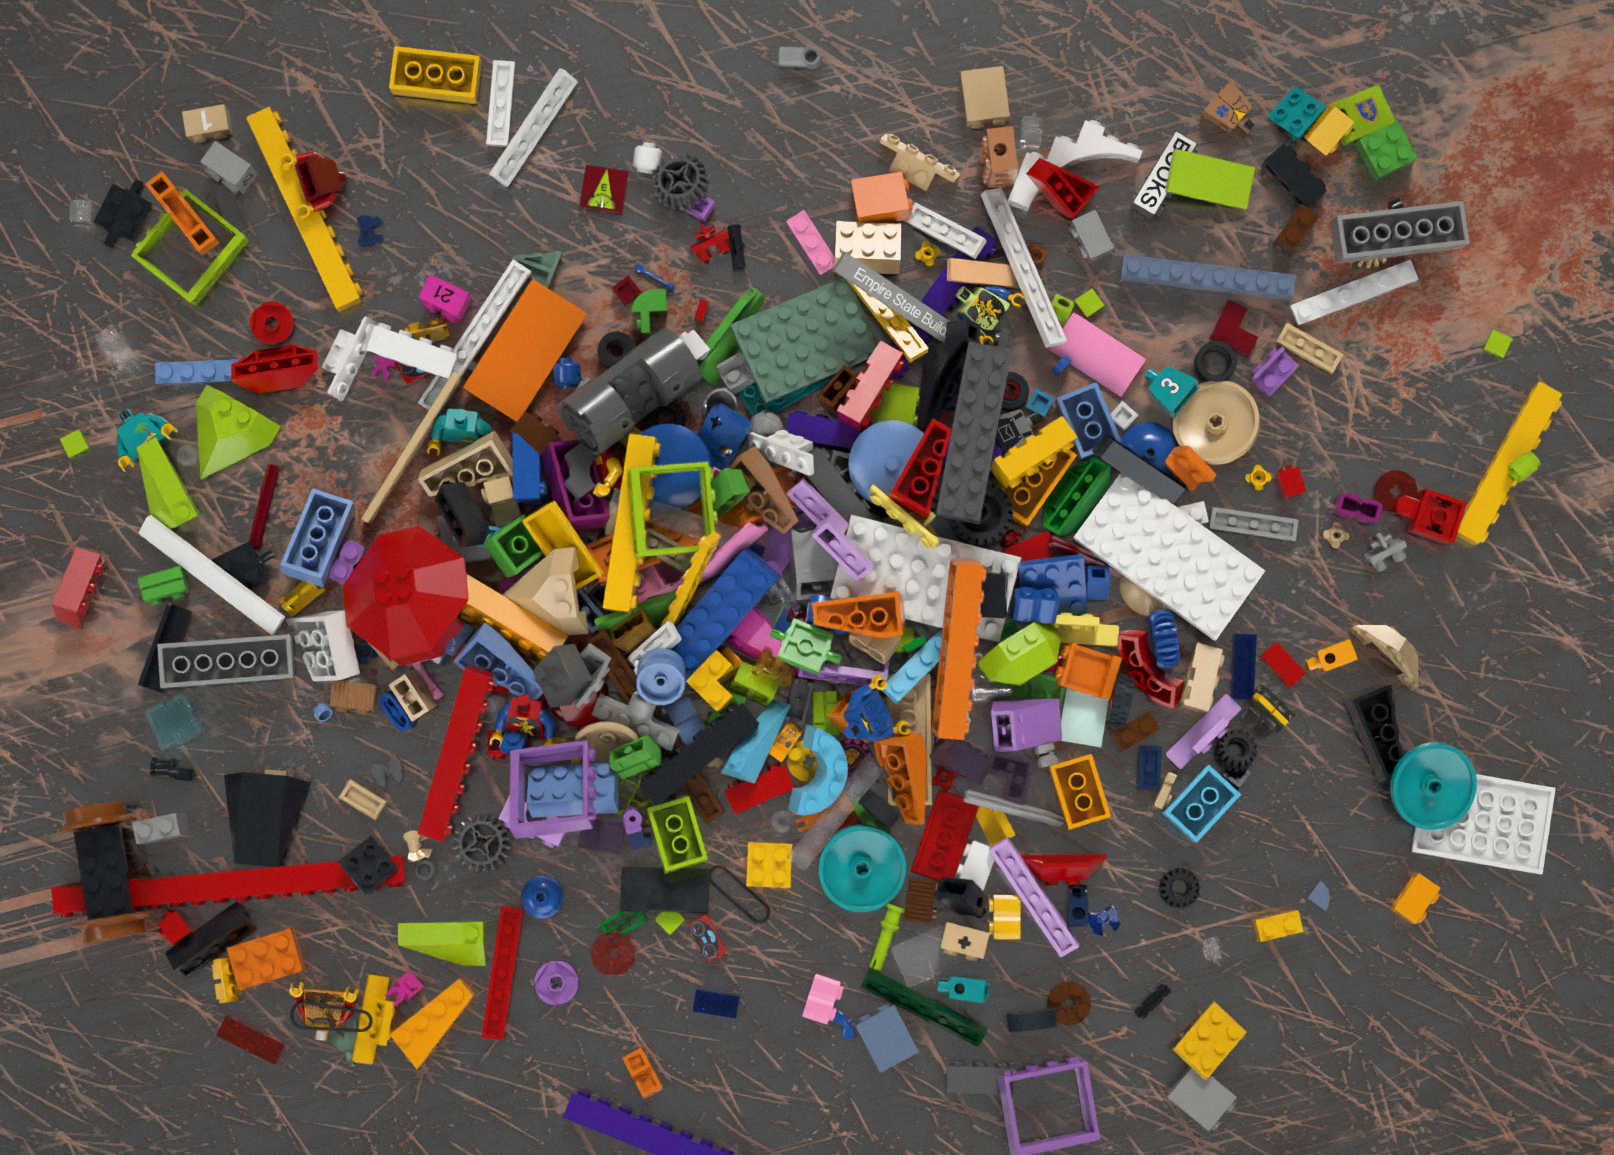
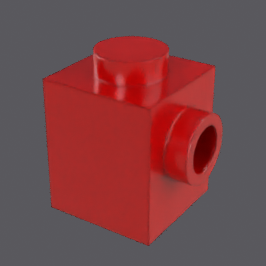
(174, 927)

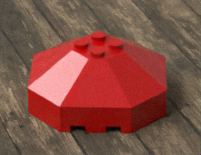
(407, 595)

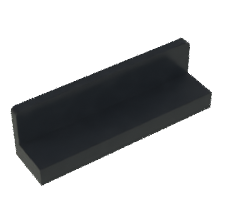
(170, 630)
(209, 941)

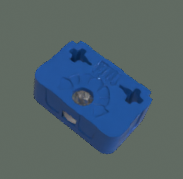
(731, 431)

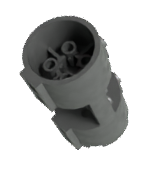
(629, 390)

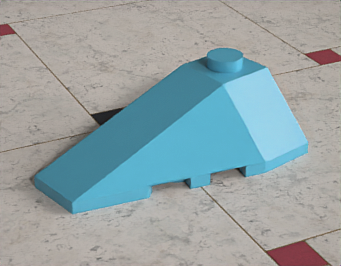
(752, 749)

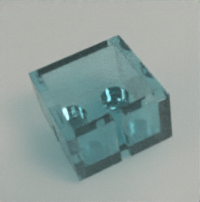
(175, 724)

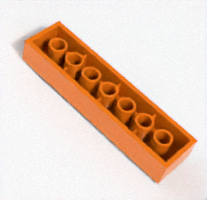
(957, 648)

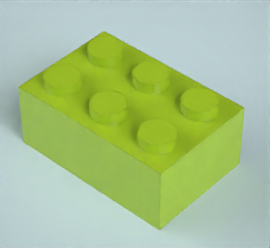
(676, 834)

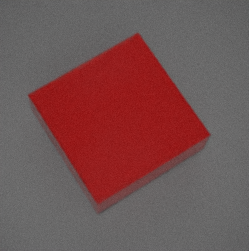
(701, 311)

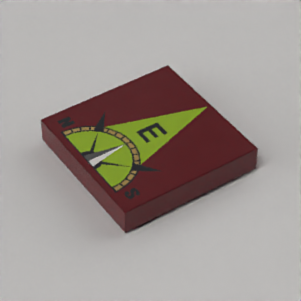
(604, 189)

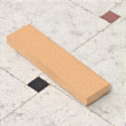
(981, 273)

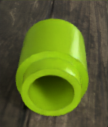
(1523, 467)

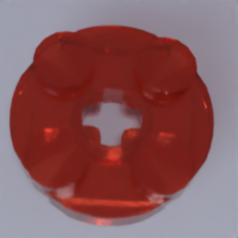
(1388, 481)
(612, 966)

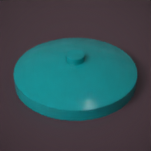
(1433, 786)
(862, 868)

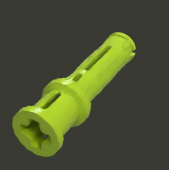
(889, 927)

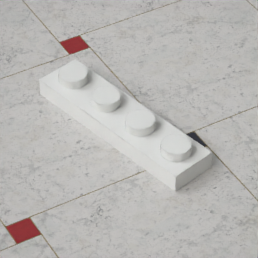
(500, 103)
(945, 231)

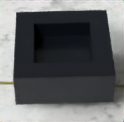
(1236, 779)

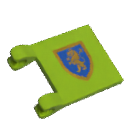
(1368, 111)

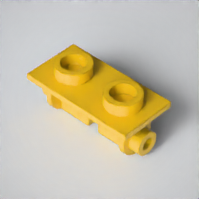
(434, 328)
(300, 597)
(226, 990)

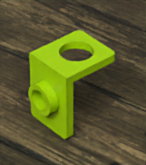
(1061, 311)

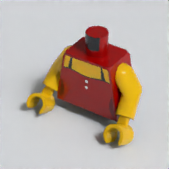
(610, 472)

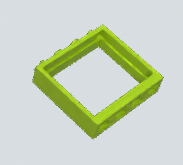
(214, 271)
(636, 509)

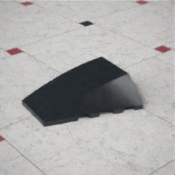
(262, 815)

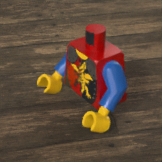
(526, 717)

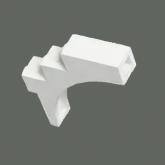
(1066, 153)

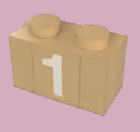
(207, 123)

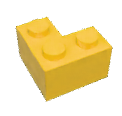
(708, 681)

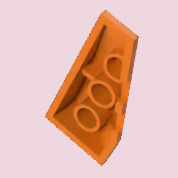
(906, 771)

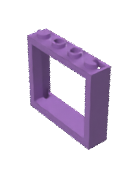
(845, 674)
(545, 754)
(1086, 1099)

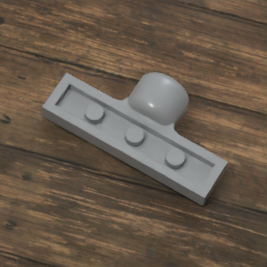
(638, 717)

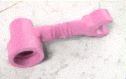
(434, 689)

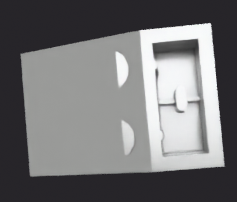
(810, 566)

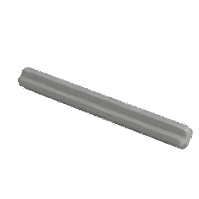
(1013, 808)

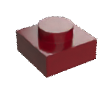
(626, 290)

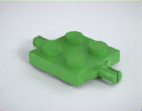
(805, 646)

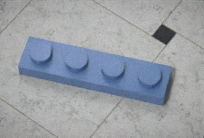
(193, 372)

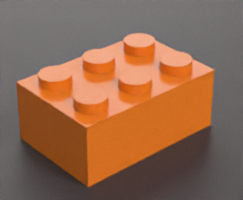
(266, 958)

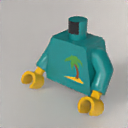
(457, 427)
(138, 431)

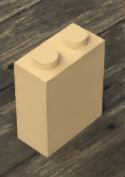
(984, 97)

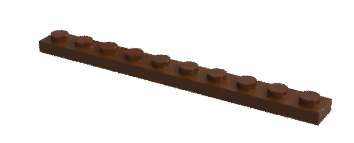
(626, 682)

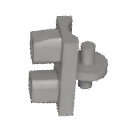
(1383, 548)

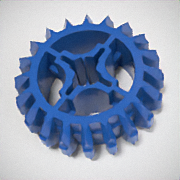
(1164, 638)

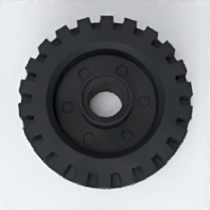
(993, 526)

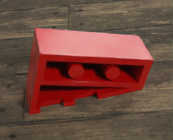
(1061, 188)

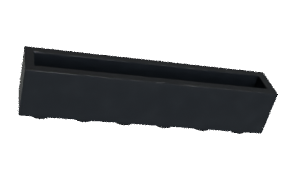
(699, 753)

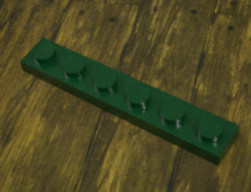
(924, 1007)

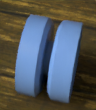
(660, 676)

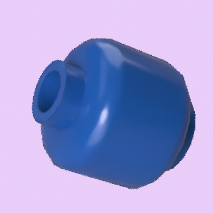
(567, 373)

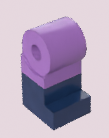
(632, 821)

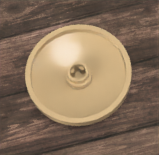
(1218, 422)

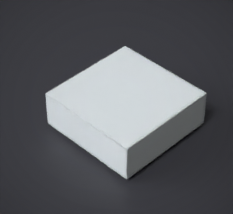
(1123, 416)

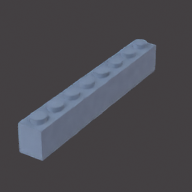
(1207, 277)

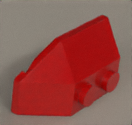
(275, 368)
(1063, 867)

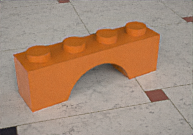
(182, 213)

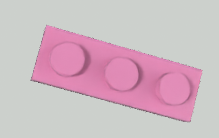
(812, 242)

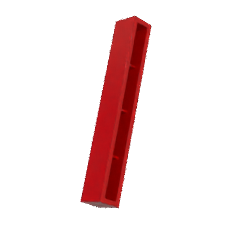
(455, 753)

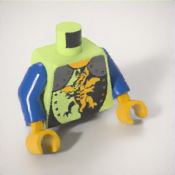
(985, 307)

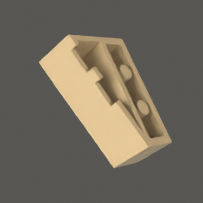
(1201, 678)

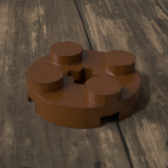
(1075, 992)

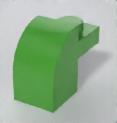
(646, 304)

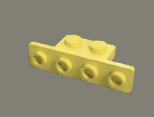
(910, 521)
(1085, 630)

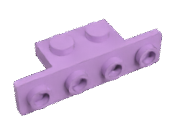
(1198, 738)

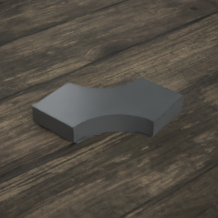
(579, 463)

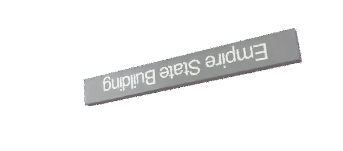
(891, 296)

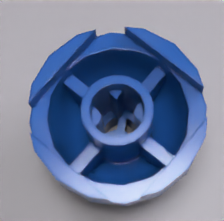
(551, 902)

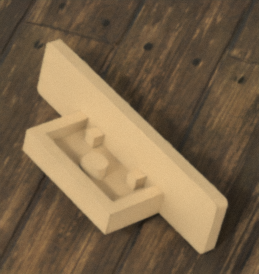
(916, 166)

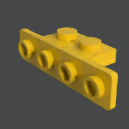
(381, 1012)

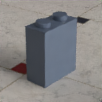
(886, 1037)

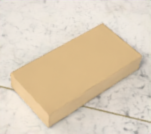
(363, 799)

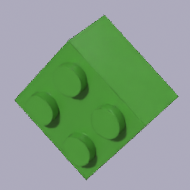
(1386, 151)
(513, 547)

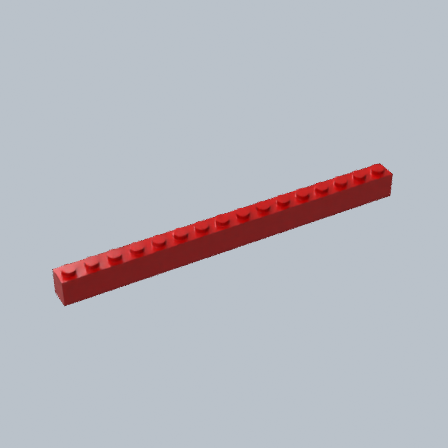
(228, 885)

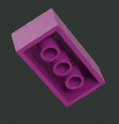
(585, 513)

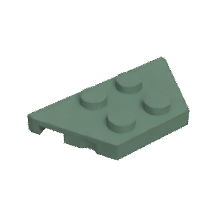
(542, 267)

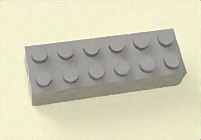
(1399, 232)
(226, 661)

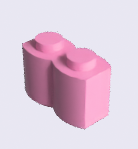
(822, 998)

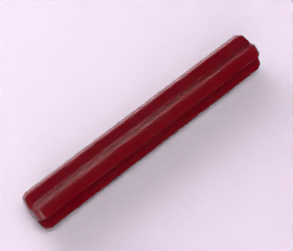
(264, 505)
(1072, 549)

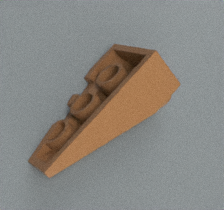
(765, 491)

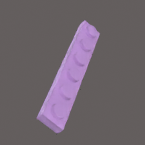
(1034, 897)

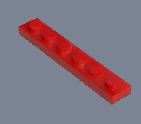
(502, 973)

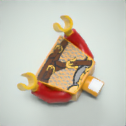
(323, 1016)

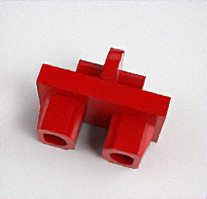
(701, 247)

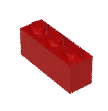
(766, 787)

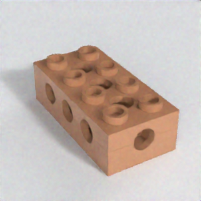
(999, 158)

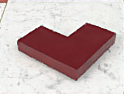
(1228, 329)

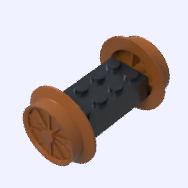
(104, 871)

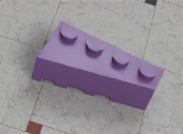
(778, 546)

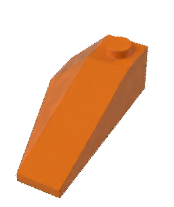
(866, 615)

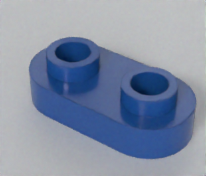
(395, 711)

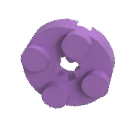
(554, 970)

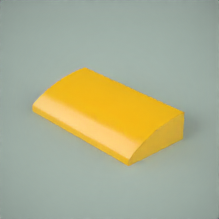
(554, 531)

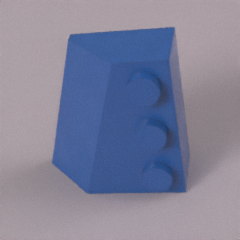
(528, 477)

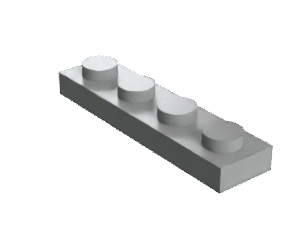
(1253, 524)

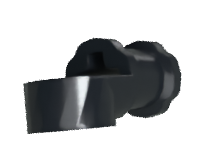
(168, 767)

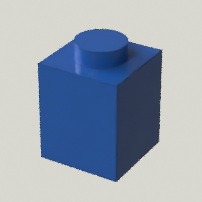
(1097, 582)

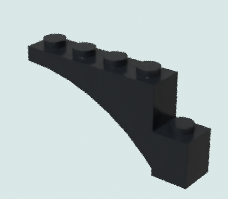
(941, 367)

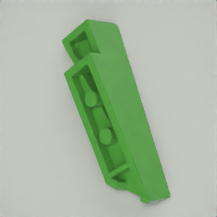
(722, 342)

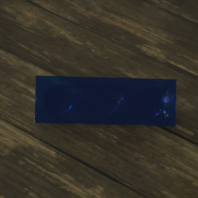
(1243, 666)

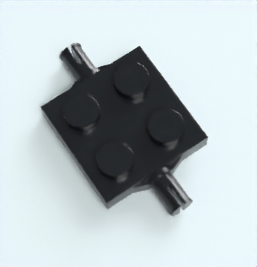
(122, 212)
(245, 564)

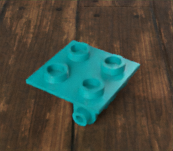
(1296, 112)

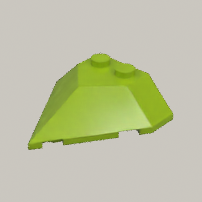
(228, 431)

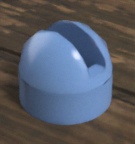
(322, 707)

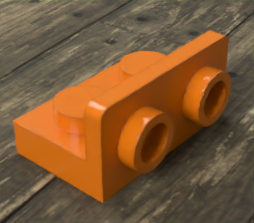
(1188, 467)

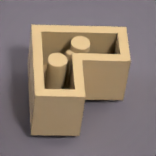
(499, 496)

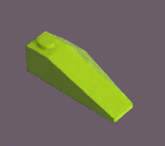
(164, 490)
(451, 941)

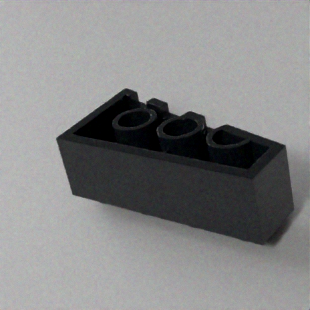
(1377, 729)

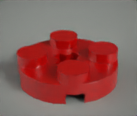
(264, 313)

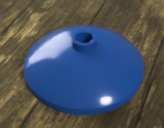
(1153, 437)

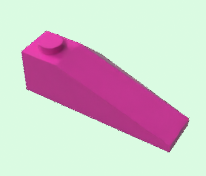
(753, 636)

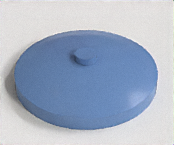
(881, 455)

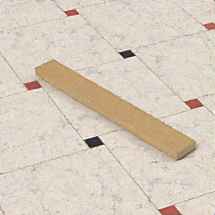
(412, 448)

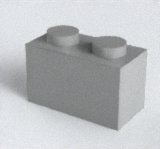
(1091, 236)

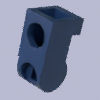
(1077, 906)

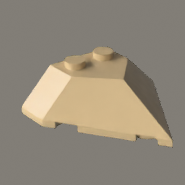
(551, 592)
(1394, 647)

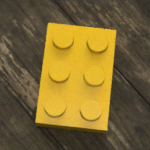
(1209, 1040)

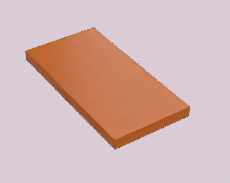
(525, 350)

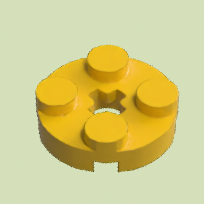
(796, 766)

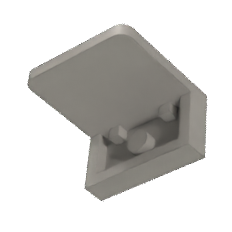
(597, 665)

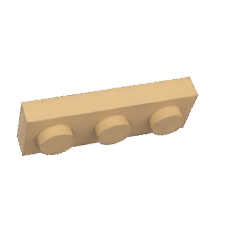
(1309, 348)

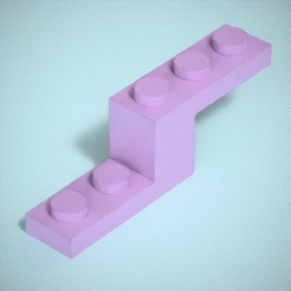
(830, 530)

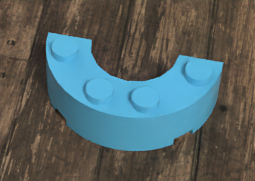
(830, 774)

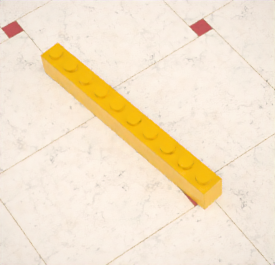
(313, 228)

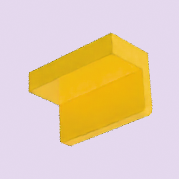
(994, 825)

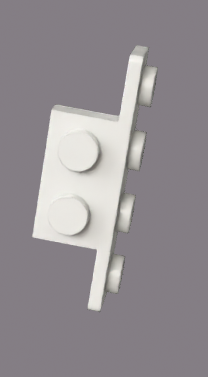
(346, 358)
(785, 450)

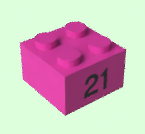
(445, 299)

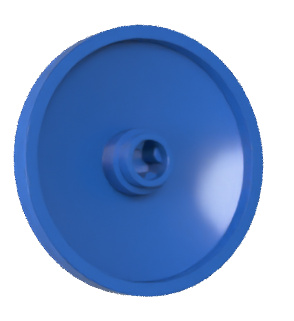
(678, 446)

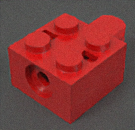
(1430, 517)

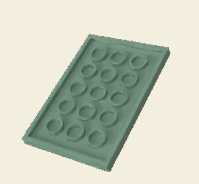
(805, 339)

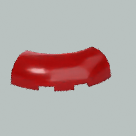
(1142, 667)

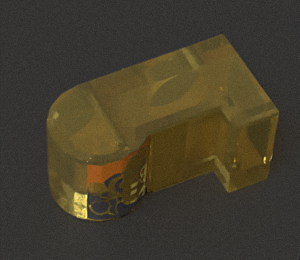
(774, 670)

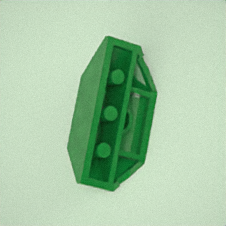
(1076, 496)

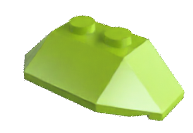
(1022, 655)

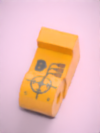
(785, 741)

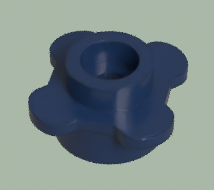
(364, 657)

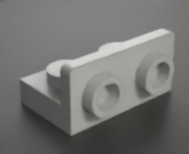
(735, 373)

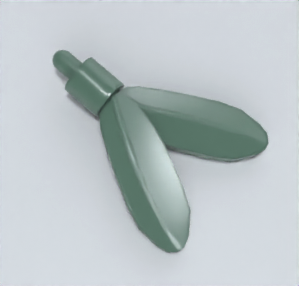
(347, 1043)

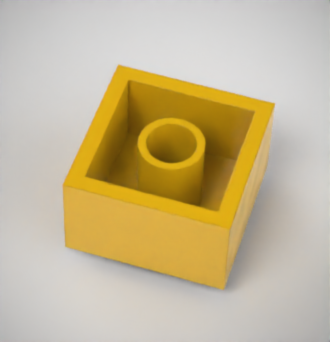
(768, 865)

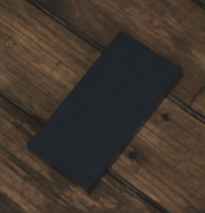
(674, 892)

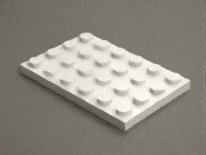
(1501, 829)

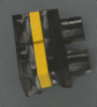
(1268, 710)

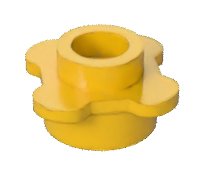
(921, 254)
(1264, 477)

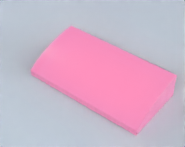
(1098, 355)

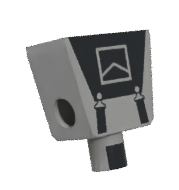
(1014, 429)

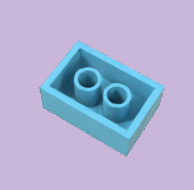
(1201, 803)

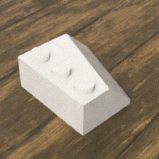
(326, 645)

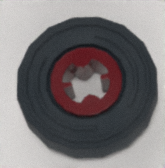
(1020, 394)

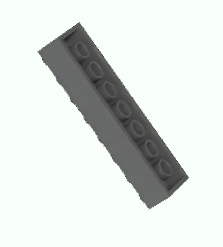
(973, 433)

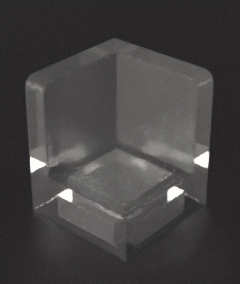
(1031, 131)

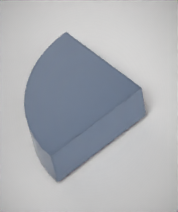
(1320, 896)

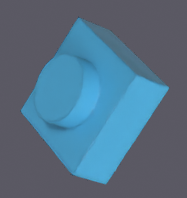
(1039, 403)

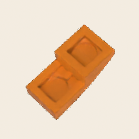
(642, 1073)

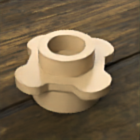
(1335, 541)

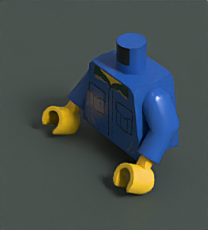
(869, 716)

